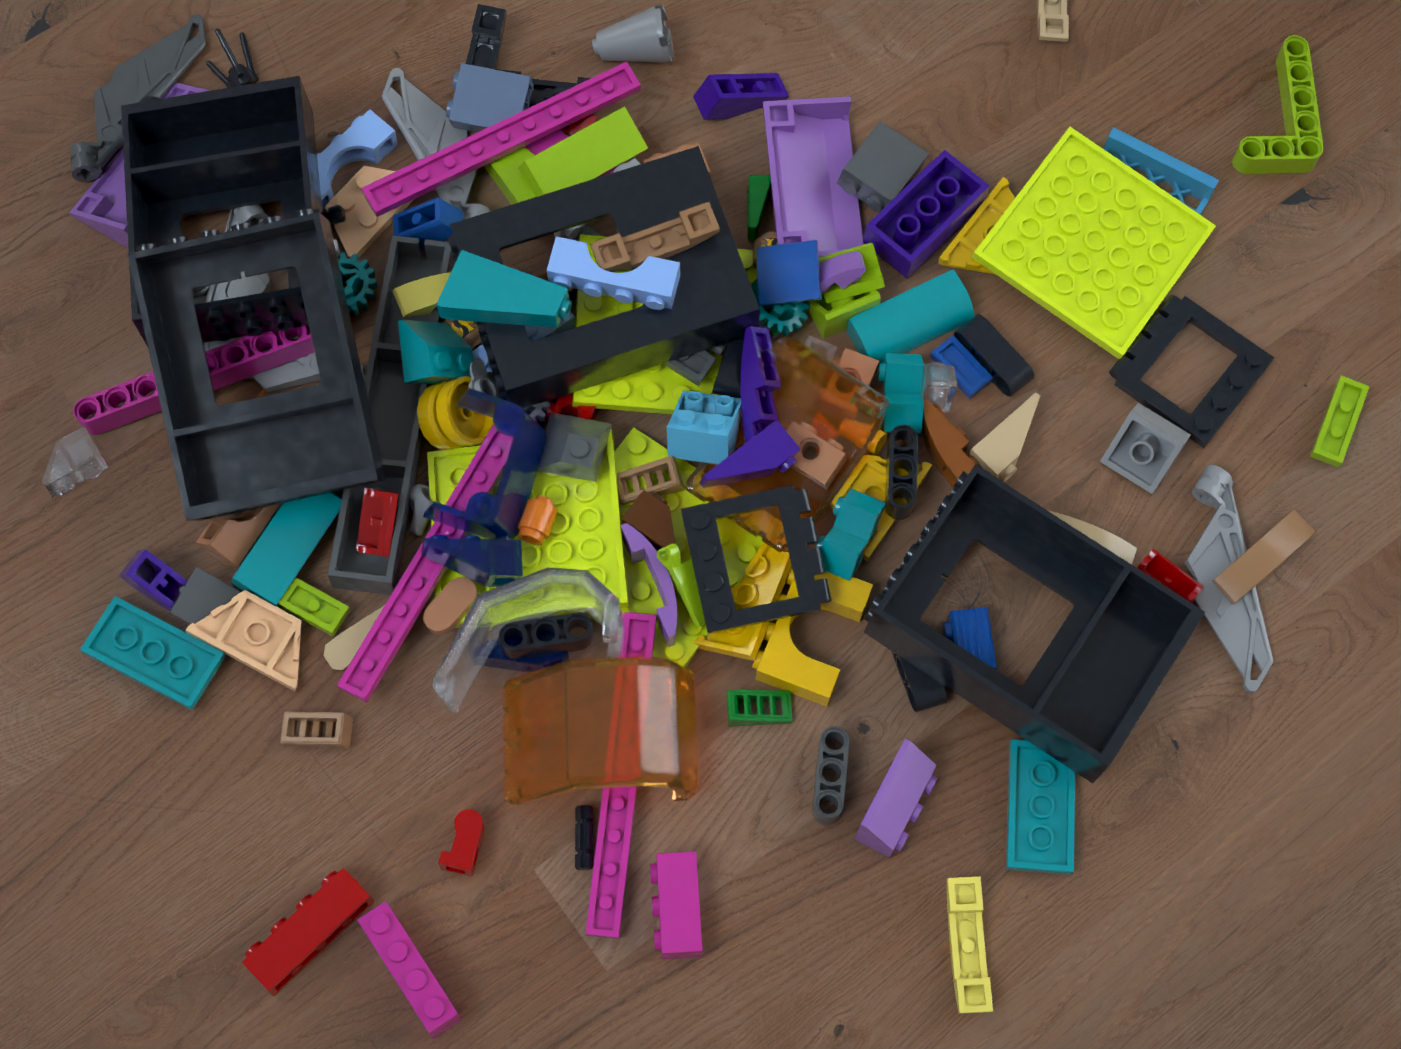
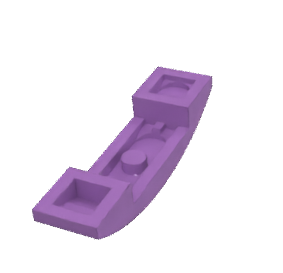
(640, 549)

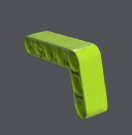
(1291, 63)

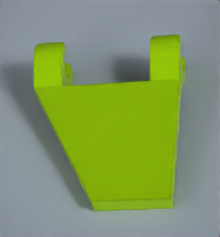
(684, 579)

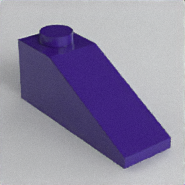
(735, 94)
(757, 458)
(153, 578)

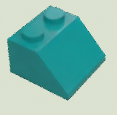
(432, 352)

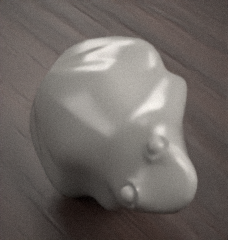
(419, 502)

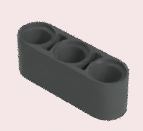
(830, 760)

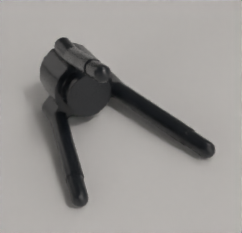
(238, 73)

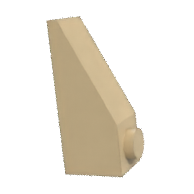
(1002, 446)

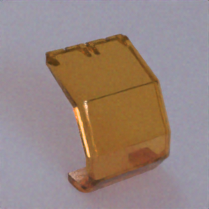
(829, 402)
(600, 728)

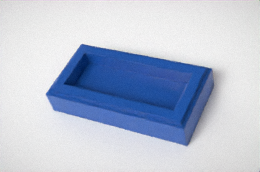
(969, 372)

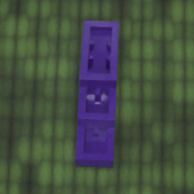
(758, 381)

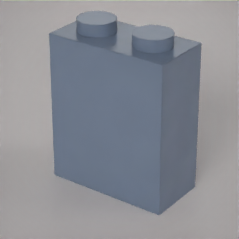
(486, 97)

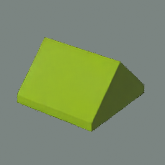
(834, 316)

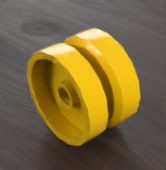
(446, 423)

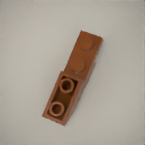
(946, 444)

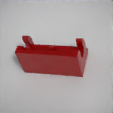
(377, 522)
(1170, 575)

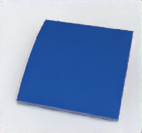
(788, 273)

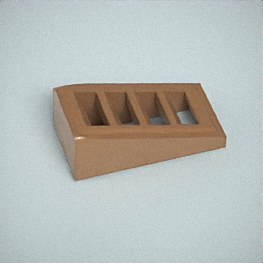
(658, 467)
(337, 732)

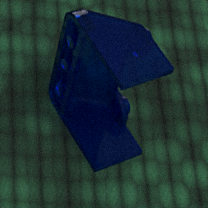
(499, 513)

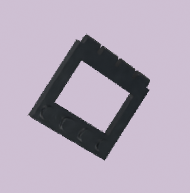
(1225, 393)
(711, 567)

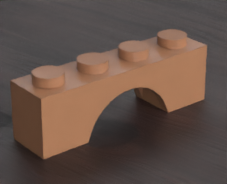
(232, 538)

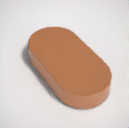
(450, 605)

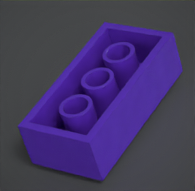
(926, 214)

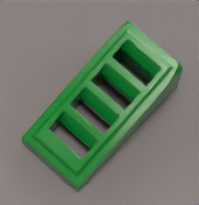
(757, 197)
(760, 718)

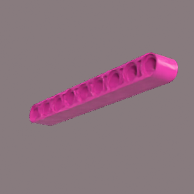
(224, 374)

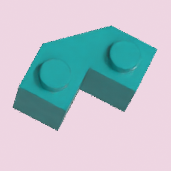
(902, 387)
(853, 528)

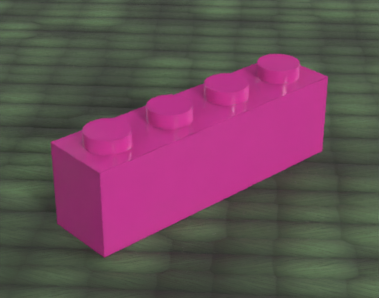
(409, 970)

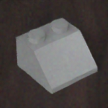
(1145, 448)

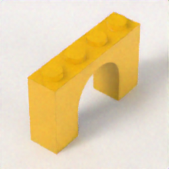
(785, 665)

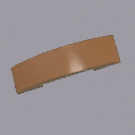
(657, 241)
(1263, 556)

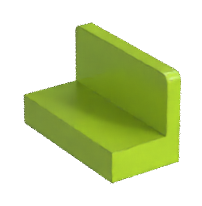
(869, 281)

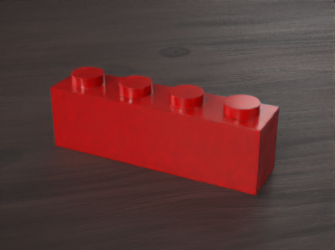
(307, 931)

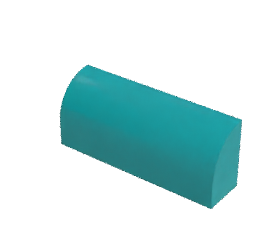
(912, 318)
(286, 546)

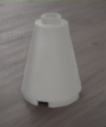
(637, 38)

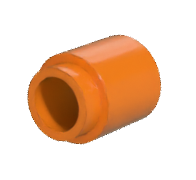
(537, 520)

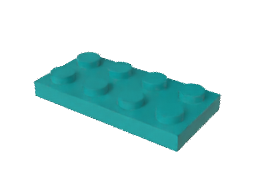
(153, 653)
(1039, 811)

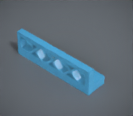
(1162, 167)

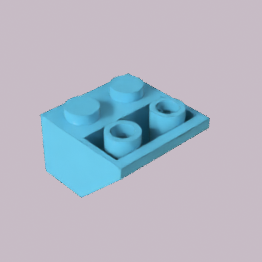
(704, 427)

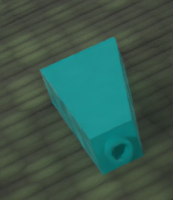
(499, 294)

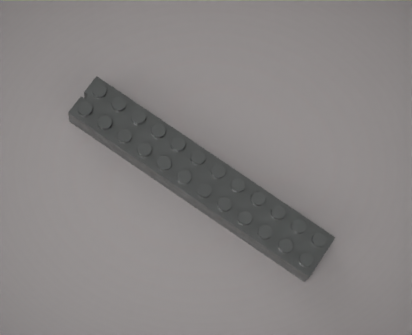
(394, 420)

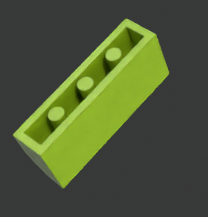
(584, 154)

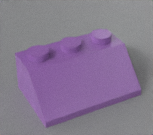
(897, 800)

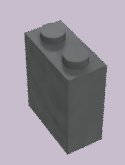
(881, 167)

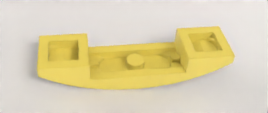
(420, 295)
(968, 945)

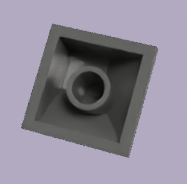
(574, 447)

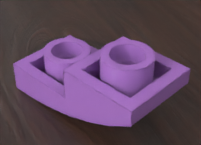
(841, 270)

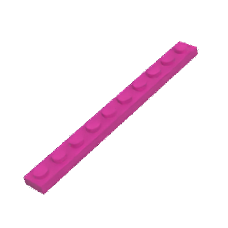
(501, 139)
(420, 577)
(617, 815)

